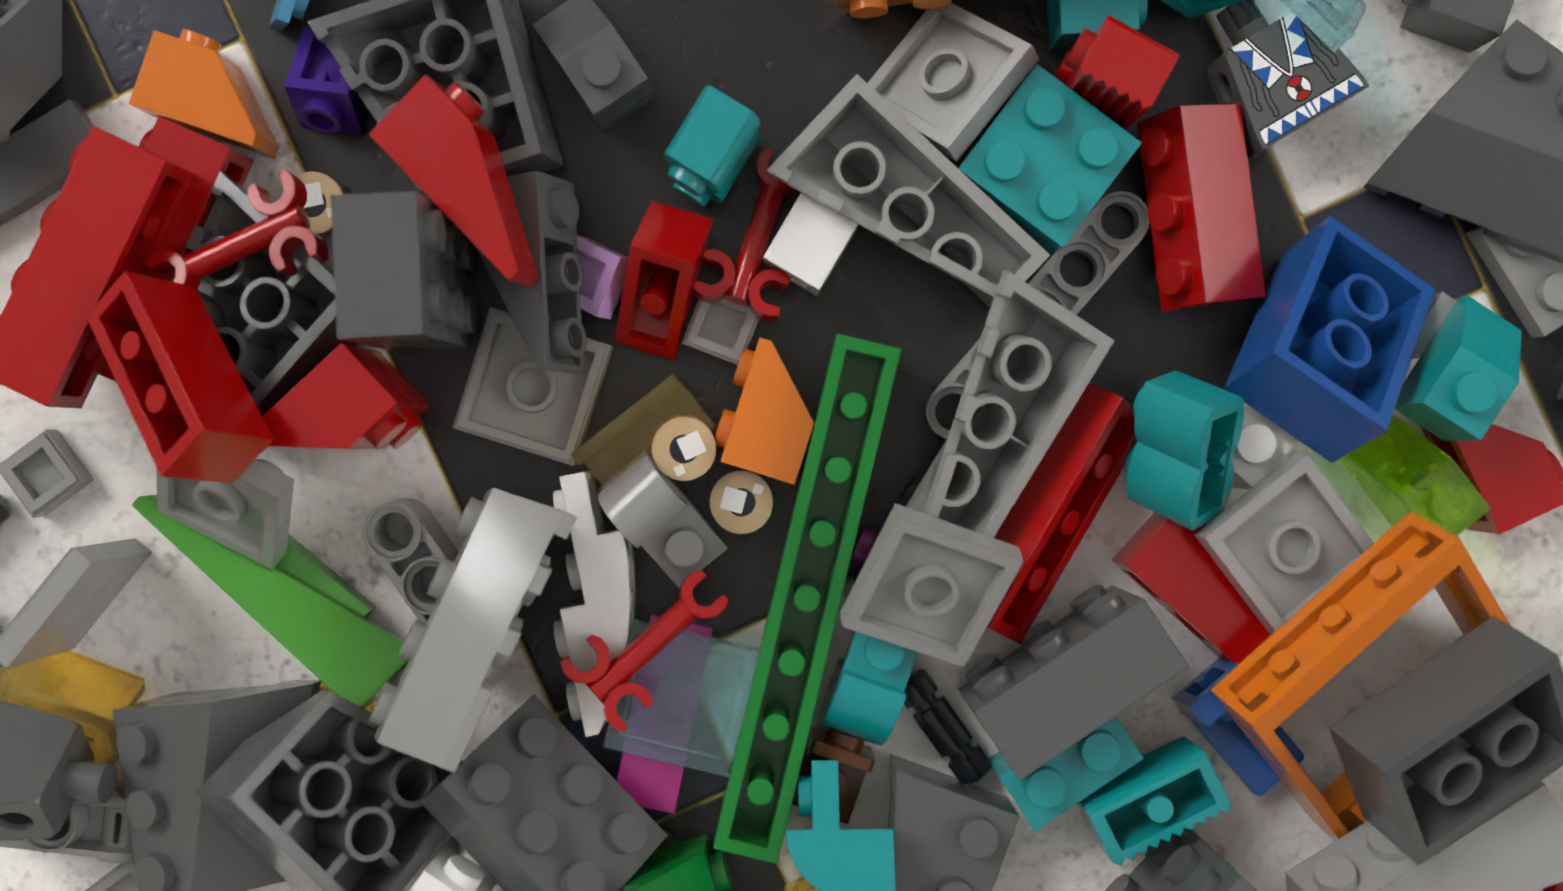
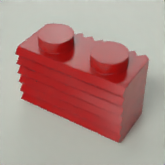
(1117, 70)

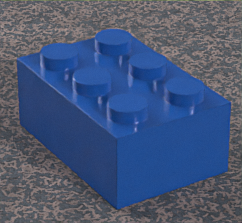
(1332, 341)

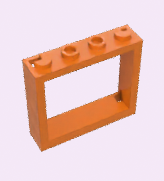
(1333, 632)

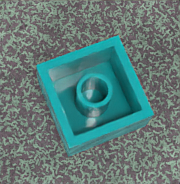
(1048, 159)

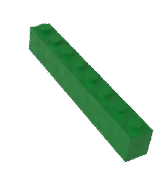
(806, 598)

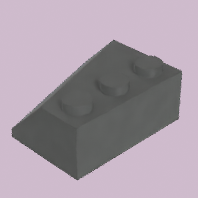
(1492, 147)

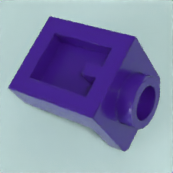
(320, 91)

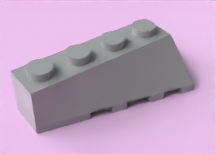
(901, 187)
(1014, 402)
(468, 628)
(1506, 852)

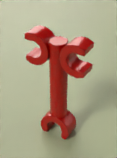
(280, 232)
(743, 281)
(609, 679)

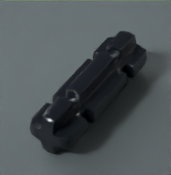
(945, 728)

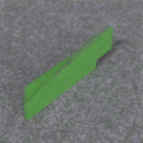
(301, 606)

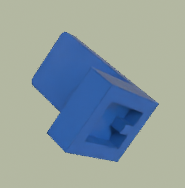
(1223, 732)

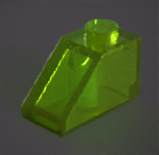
(1412, 474)

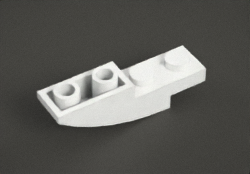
(607, 575)

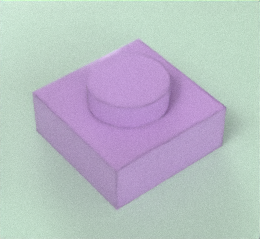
(602, 277)

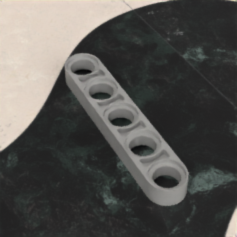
(1088, 240)

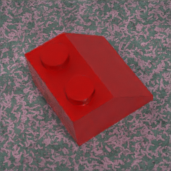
(348, 404)

